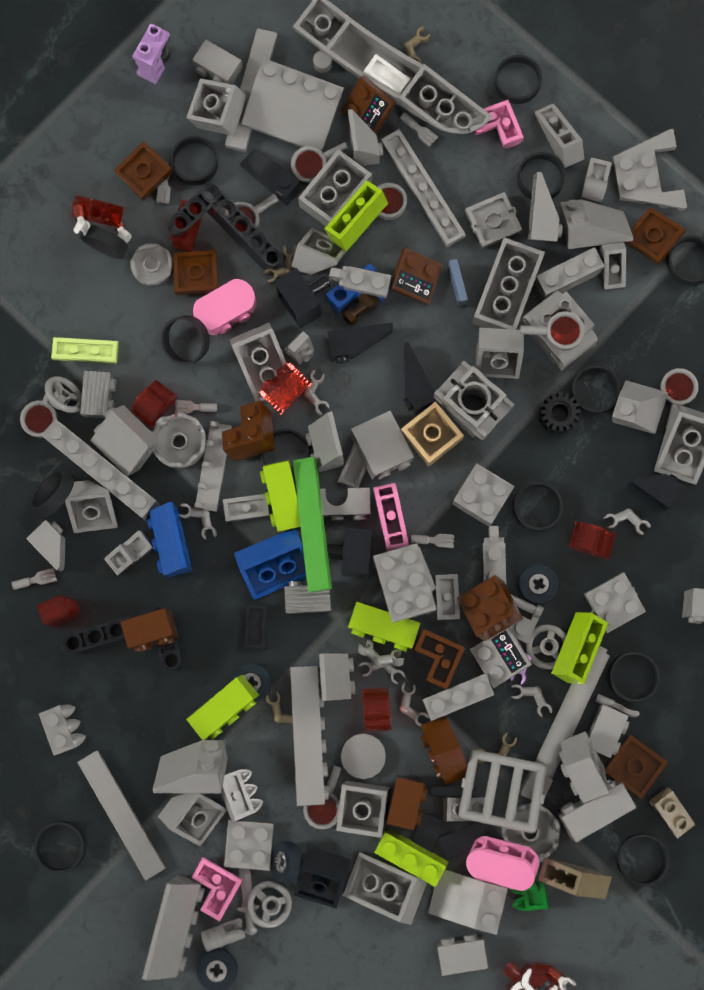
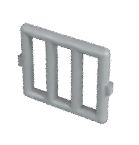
(486, 816)

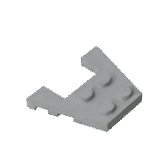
(638, 174)

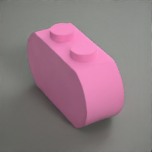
(226, 306)
(390, 516)
(503, 863)

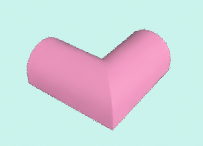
(505, 124)
(222, 886)

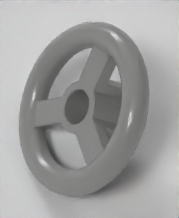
(61, 396)
(550, 639)
(277, 902)

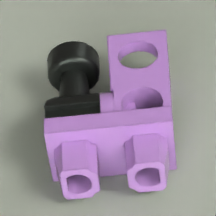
(152, 53)

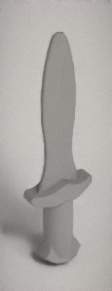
(246, 886)

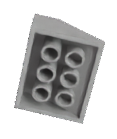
(292, 105)
(173, 928)

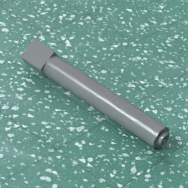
(565, 724)

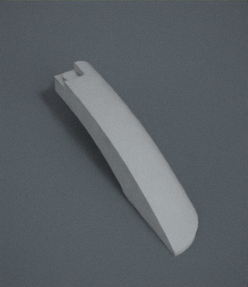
(354, 47)

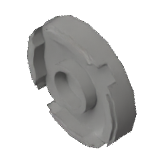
(152, 264)
(363, 756)

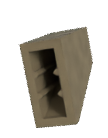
(575, 879)

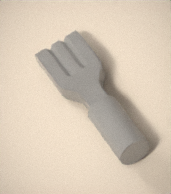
(424, 133)
(163, 191)
(189, 407)
(439, 540)
(42, 578)
(611, 703)

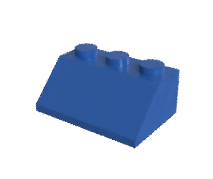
(169, 540)
(272, 563)

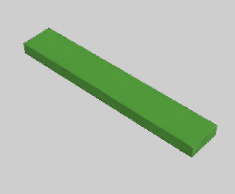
(312, 525)

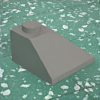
(363, 141)
(316, 252)
(639, 407)
(90, 507)
(192, 816)

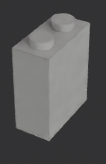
(124, 440)
(381, 446)

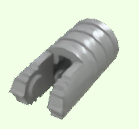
(222, 934)

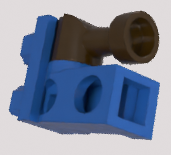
(339, 298)

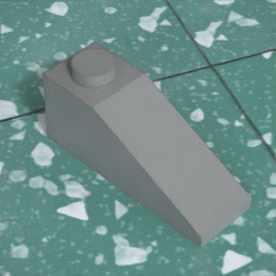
(561, 135)

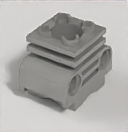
(542, 314)
(470, 381)

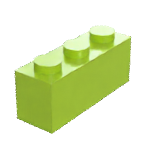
(356, 215)
(281, 494)
(379, 625)
(579, 648)
(223, 708)
(411, 857)

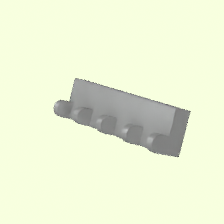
(212, 469)

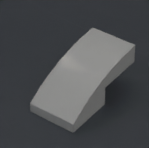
(129, 553)

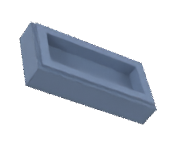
(457, 283)

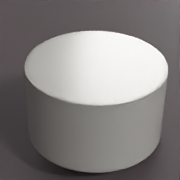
(322, 62)

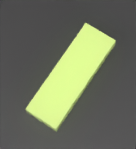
(85, 350)

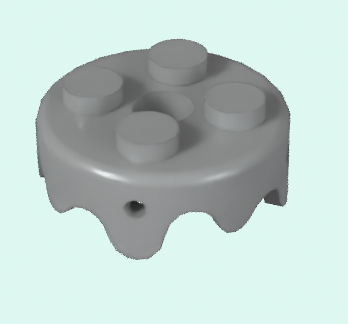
(176, 425)
(546, 835)

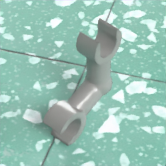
(309, 393)
(204, 515)
(631, 516)
(380, 660)
(388, 667)
(537, 693)
(405, 705)

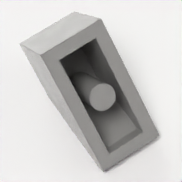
(614, 259)
(50, 543)

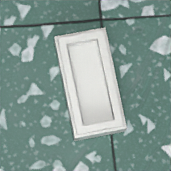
(386, 74)

